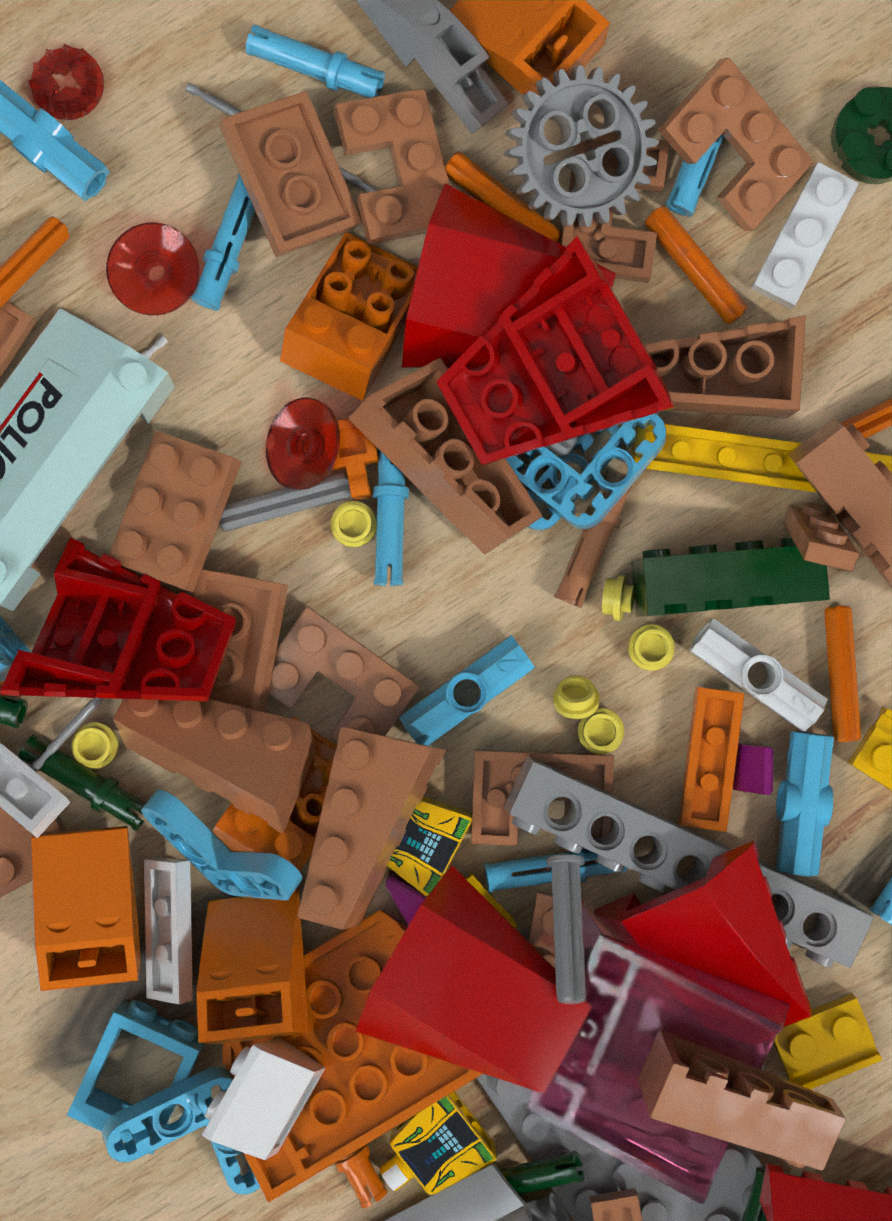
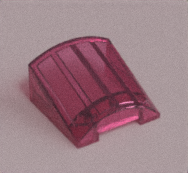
(598, 1084)

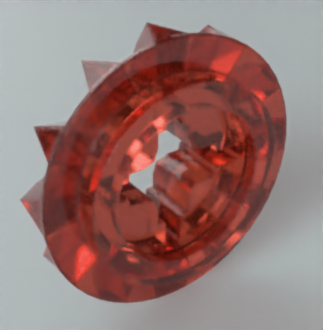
(70, 102)

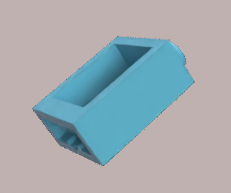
(139, 1018)

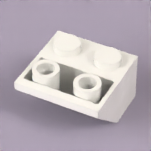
(263, 1098)

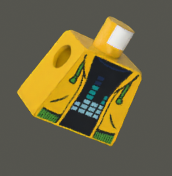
(429, 843)
(438, 1147)

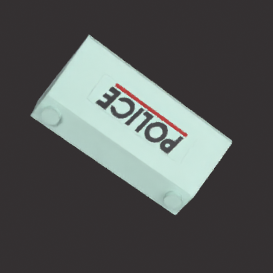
(58, 429)

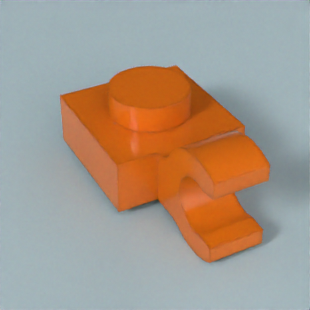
(354, 455)

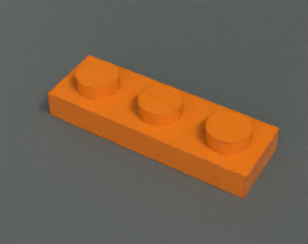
(711, 759)

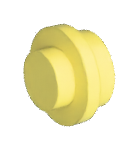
(353, 524)
(618, 597)
(651, 647)
(576, 697)
(601, 731)
(95, 745)

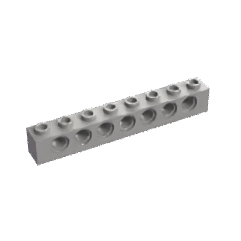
(839, 925)

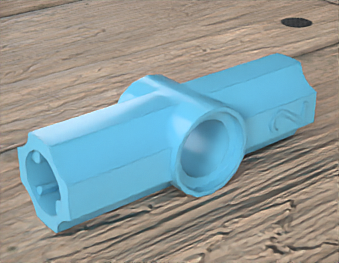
(49, 145)
(492, 673)
(804, 803)

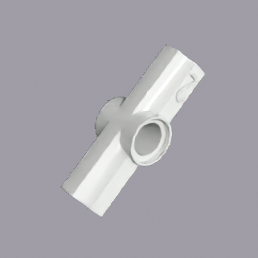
(781, 690)

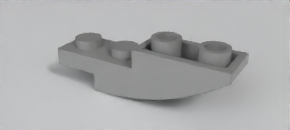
(444, 51)

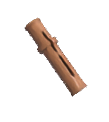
(590, 549)

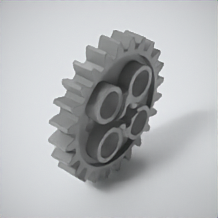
(568, 106)

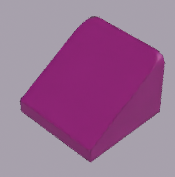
(754, 769)
(404, 894)

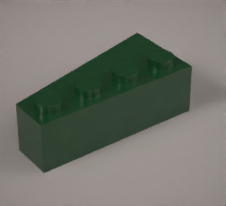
(725, 579)

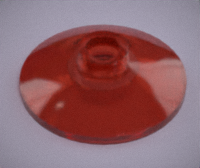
(137, 253)
(302, 443)

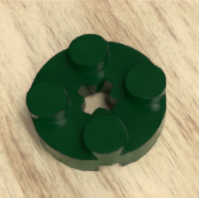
(851, 139)

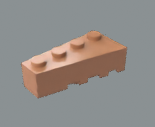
(735, 370)
(427, 444)
(851, 488)
(224, 749)
(362, 821)
(737, 1102)

